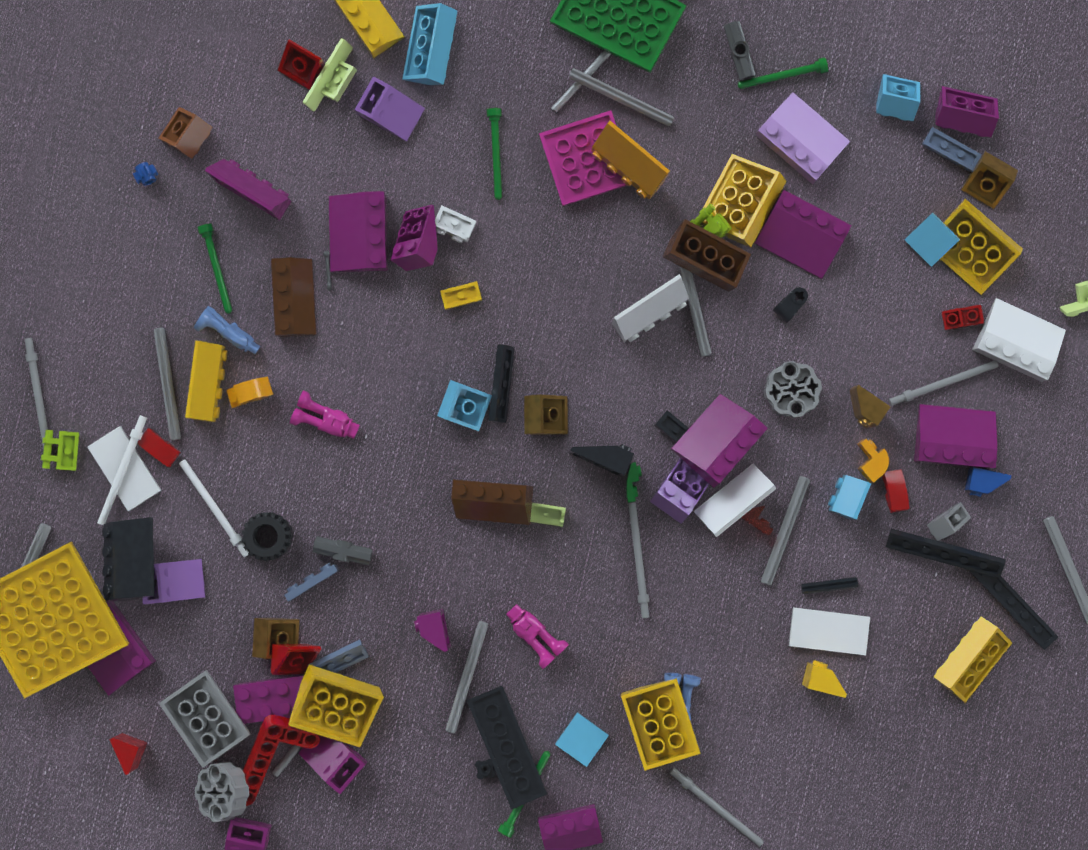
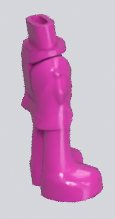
(334, 421)
(528, 627)

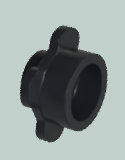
(481, 773)

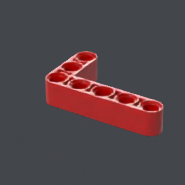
(266, 752)

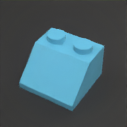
(898, 98)
(464, 405)
(849, 497)

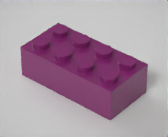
(266, 697)

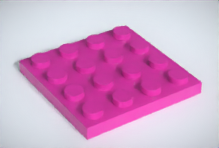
(572, 162)

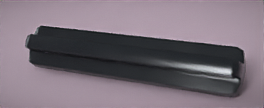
(829, 585)

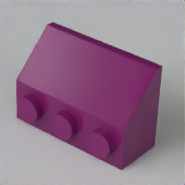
(967, 112)
(433, 628)
(570, 829)

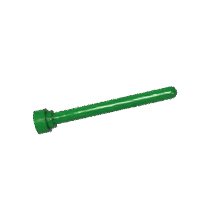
(819, 66)
(494, 116)
(206, 232)
(508, 826)

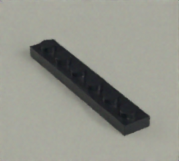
(945, 553)
(1018, 609)

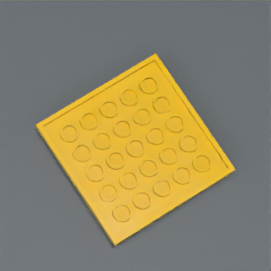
(54, 620)

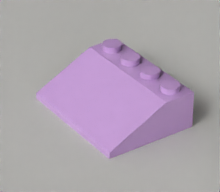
(802, 138)

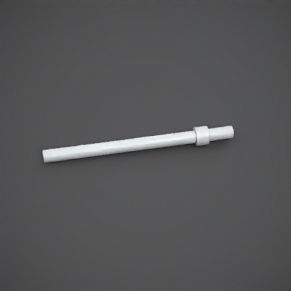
(136, 434)
(235, 538)

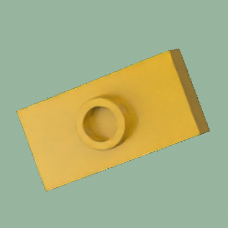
(461, 295)

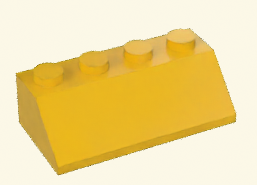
(371, 24)
(205, 381)
(973, 659)

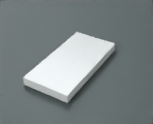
(138, 482)
(734, 500)
(829, 631)

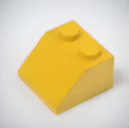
(822, 679)

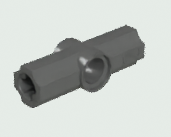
(737, 40)
(342, 550)

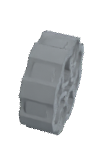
(803, 401)
(221, 791)

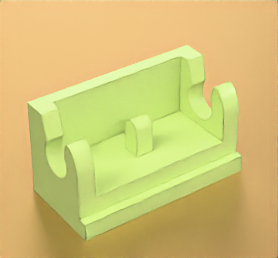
(547, 514)

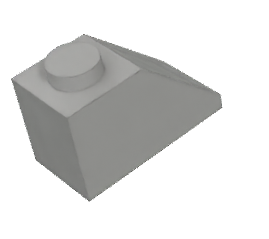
(949, 521)

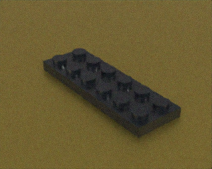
(507, 747)

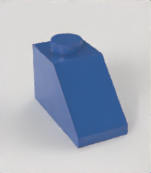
(984, 481)

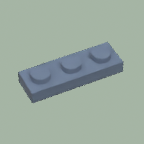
(951, 149)
(310, 581)
(343, 657)

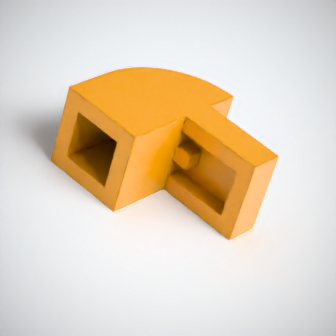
(249, 391)
(877, 462)

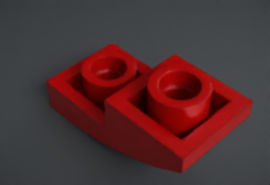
(963, 317)
(158, 447)
(896, 491)

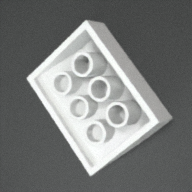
(650, 309)
(1020, 340)

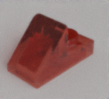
(762, 524)

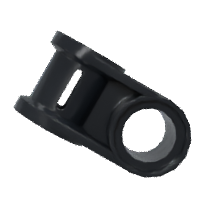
(789, 306)

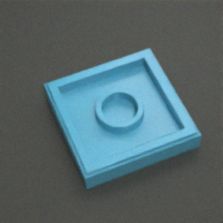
(932, 239)
(581, 739)

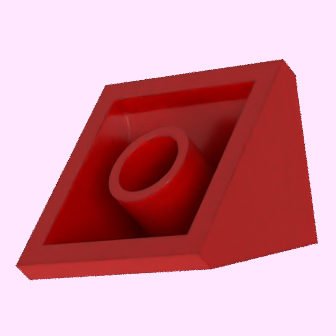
(300, 64)
(292, 658)
(128, 751)

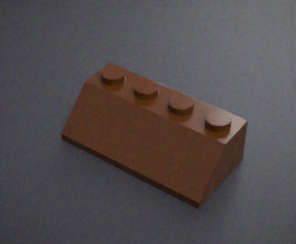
(707, 255)
(293, 297)
(492, 501)

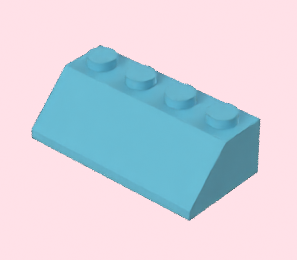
(430, 44)

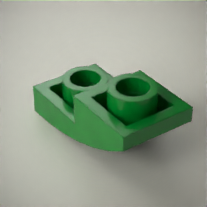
(633, 476)

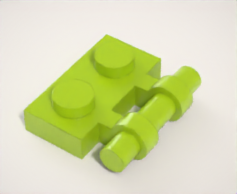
(716, 224)
(66, 453)

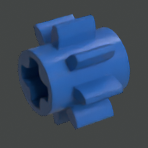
(145, 173)

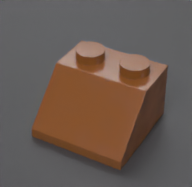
(186, 132)

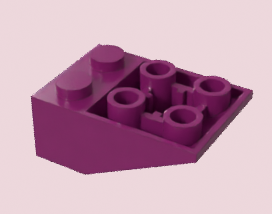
(416, 239)
(334, 762)
(247, 835)

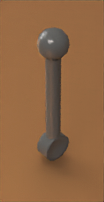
(326, 254)

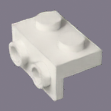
(454, 224)

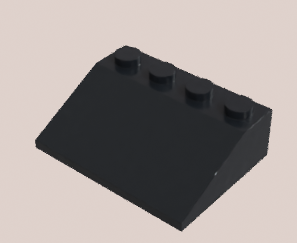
(610, 458)
(128, 559)

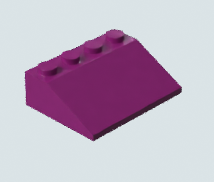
(249, 188)
(358, 232)
(802, 234)
(956, 436)
(719, 439)
(125, 663)

